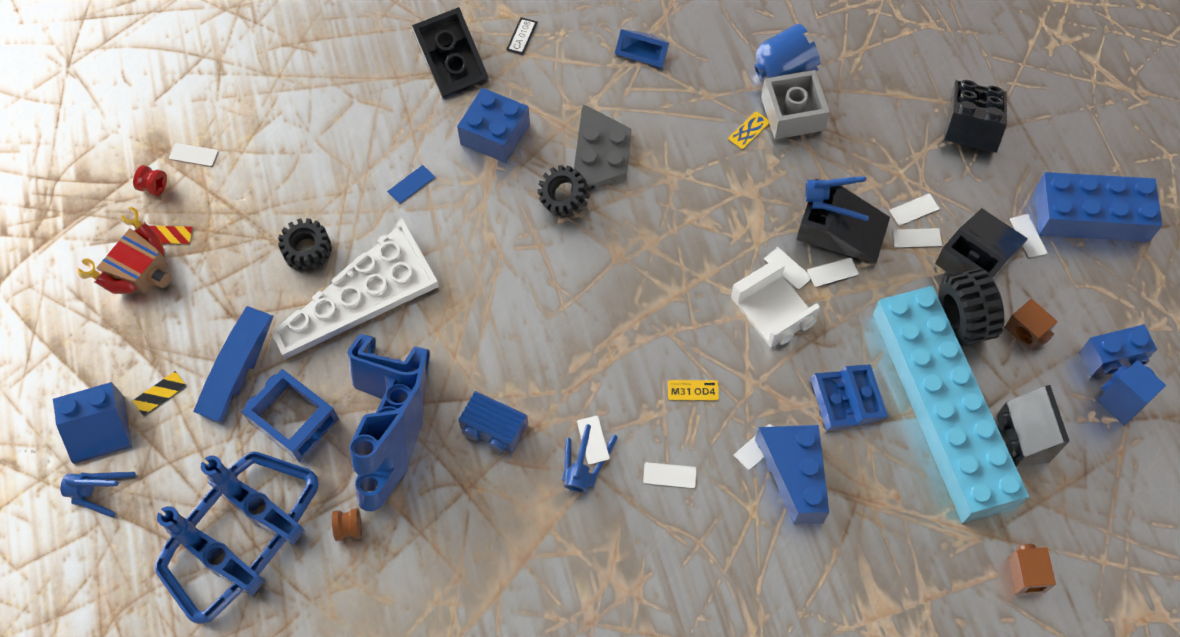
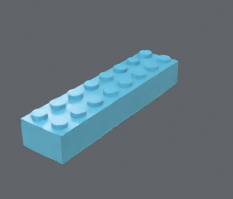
(949, 405)

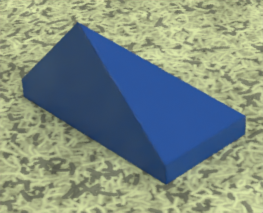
(642, 47)

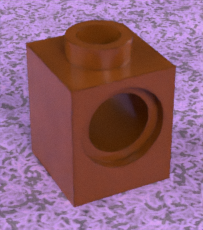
(1031, 325)

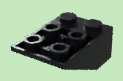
(976, 116)
(844, 233)
(981, 244)

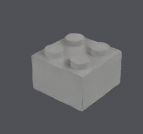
(795, 104)

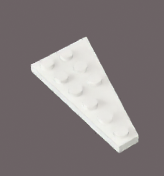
(366, 288)

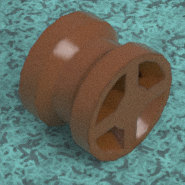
(346, 524)

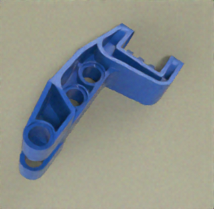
(388, 437)

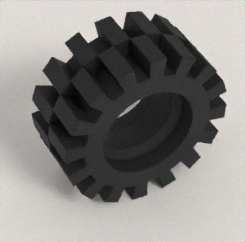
(553, 181)
(304, 231)

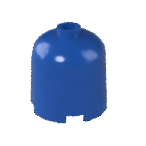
(786, 54)

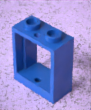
(308, 433)

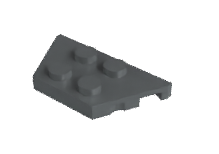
(601, 148)

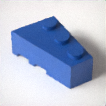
(798, 469)

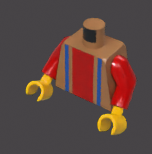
(132, 263)

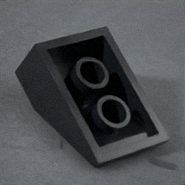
(449, 52)

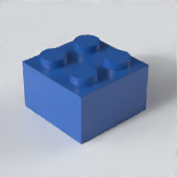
(493, 125)

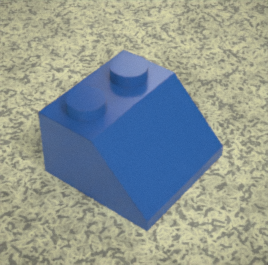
(92, 422)

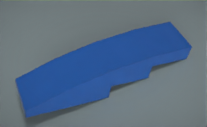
(233, 363)

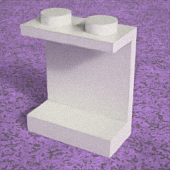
(773, 304)

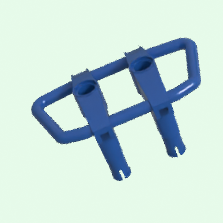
(206, 549)

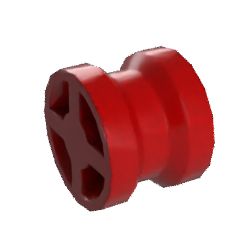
(149, 180)

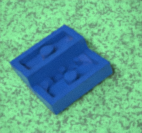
(848, 397)

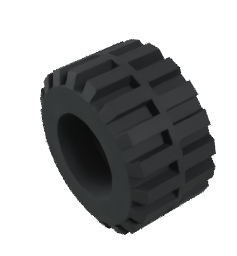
(972, 306)

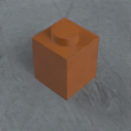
(1031, 570)

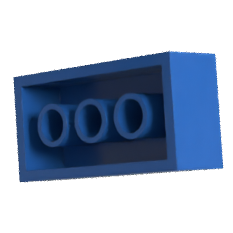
(1097, 207)

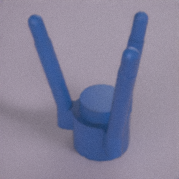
(819, 190)
(578, 477)
(82, 485)

